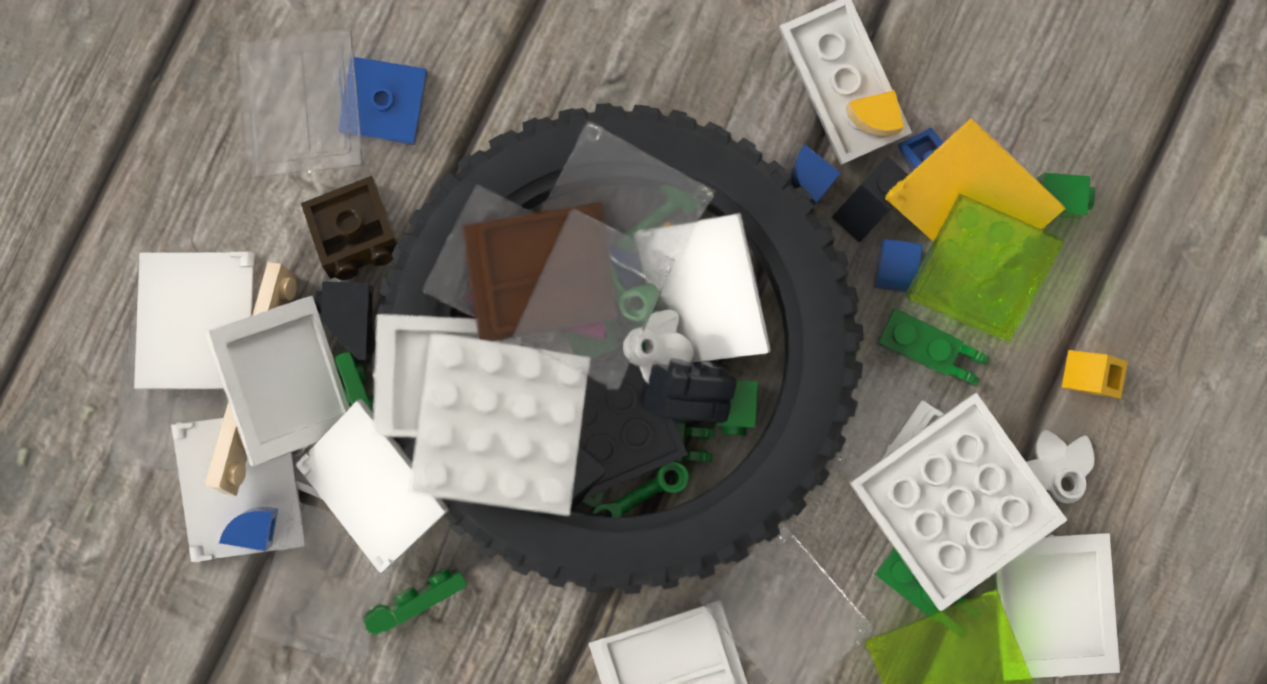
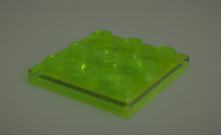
(984, 268)

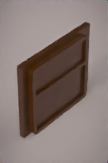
(507, 261)

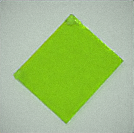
(953, 647)

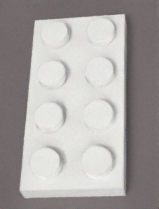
(837, 68)

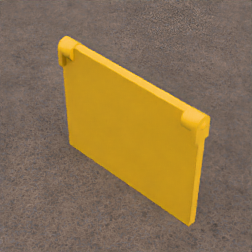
(976, 168)

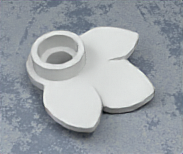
(661, 343)
(1060, 461)

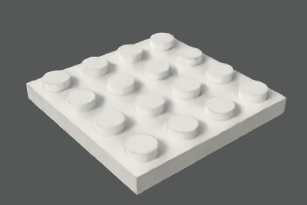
(497, 426)
(957, 501)

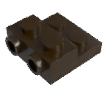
(350, 229)

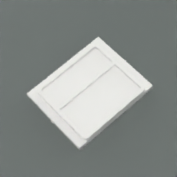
(402, 364)
(279, 379)
(1063, 605)
(670, 651)

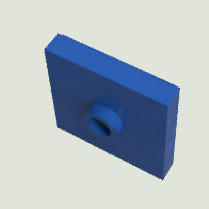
(389, 99)

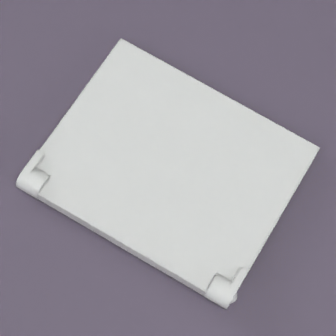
(716, 292)
(176, 305)
(367, 487)
(209, 510)

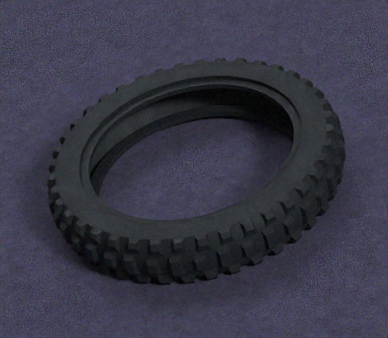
(817, 365)

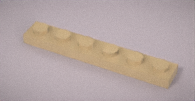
(229, 458)

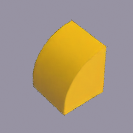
(877, 114)
(1094, 374)

